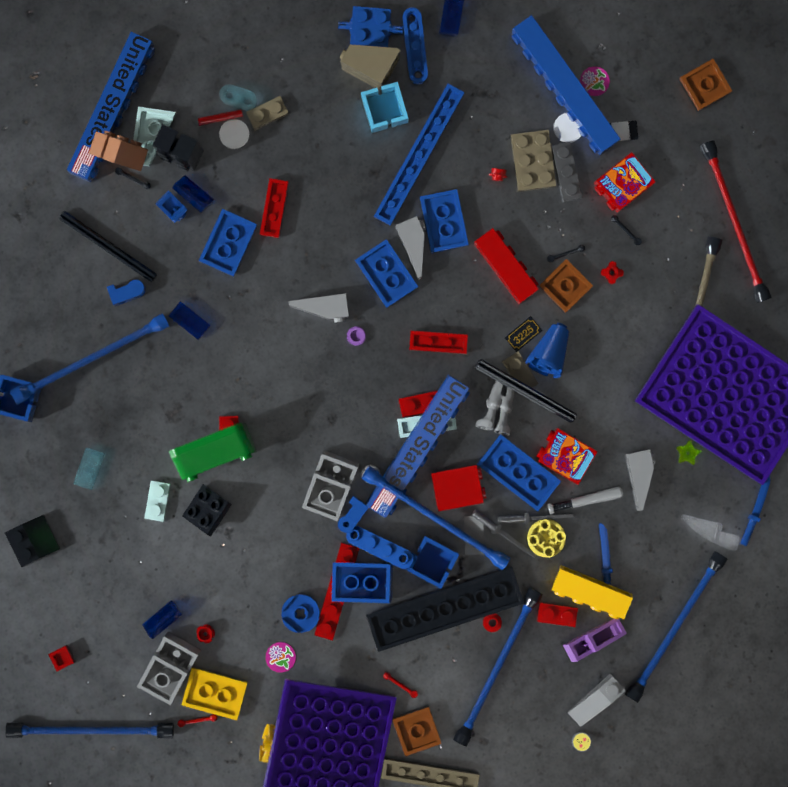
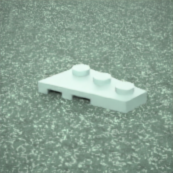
(147, 127)

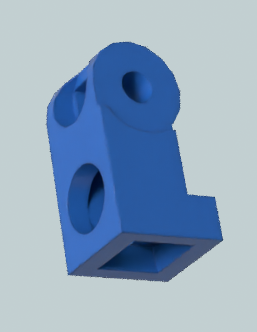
(134, 290)
(349, 521)

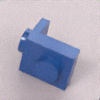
(172, 207)

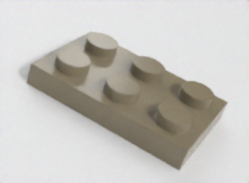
(533, 160)

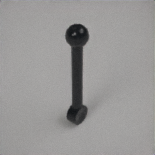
(119, 171)
(637, 241)
(581, 248)

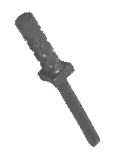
(525, 518)
(496, 528)

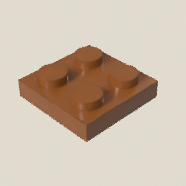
(705, 84)
(565, 285)
(416, 731)

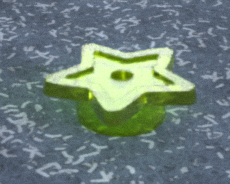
(687, 448)

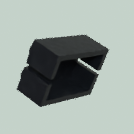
(182, 150)

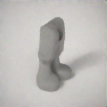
(495, 401)

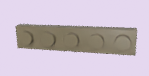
(427, 775)

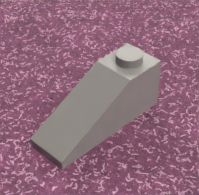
(412, 238)
(328, 307)
(640, 472)
(596, 700)

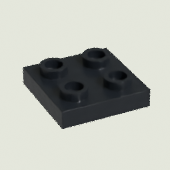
(206, 510)

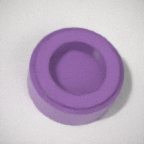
(356, 336)

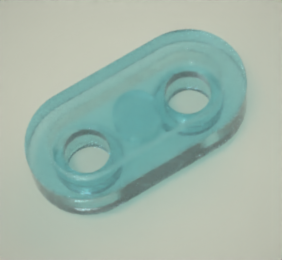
(238, 98)

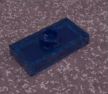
(189, 320)
(162, 619)

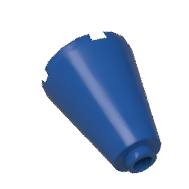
(550, 352)

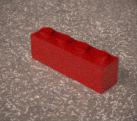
(506, 266)

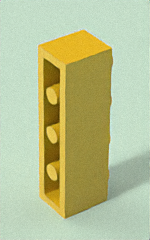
(592, 592)

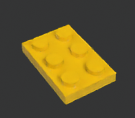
(214, 693)

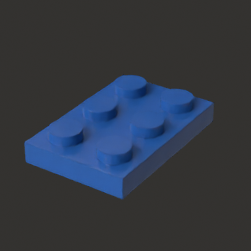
(444, 221)
(228, 242)
(386, 273)

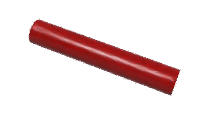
(220, 117)

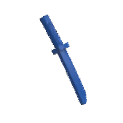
(754, 517)
(606, 570)

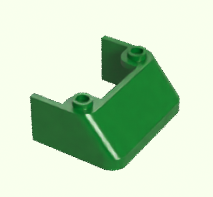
(213, 451)

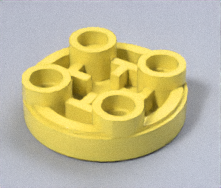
(546, 538)

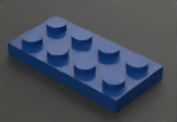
(519, 472)

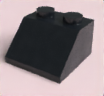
(32, 541)

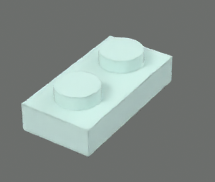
(157, 501)

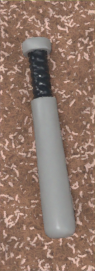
(597, 497)

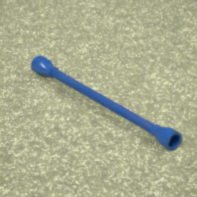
(22, 393)
(373, 477)

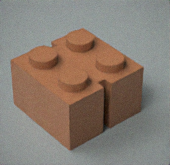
(118, 150)

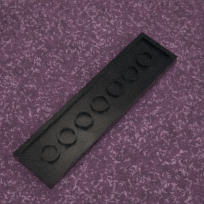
(445, 609)

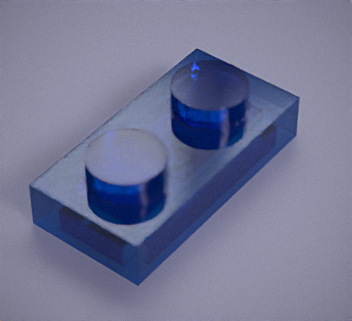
(451, 17)
(193, 193)

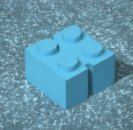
(384, 108)

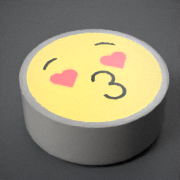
(581, 741)

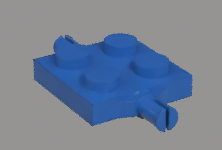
(370, 26)

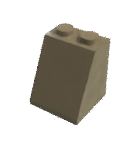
(370, 63)

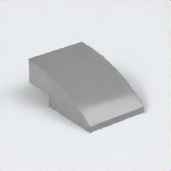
(330, 485)
(169, 668)

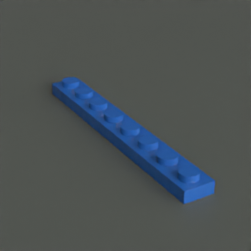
(419, 154)

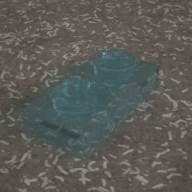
(89, 468)

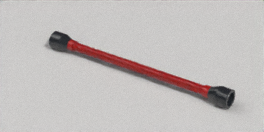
(710, 152)

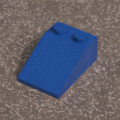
(362, 582)

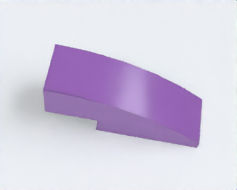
(594, 639)

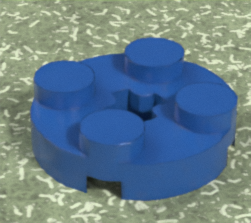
(300, 624)

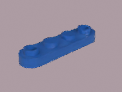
(415, 45)
(381, 548)

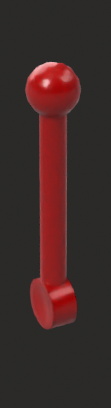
(413, 693)
(181, 723)

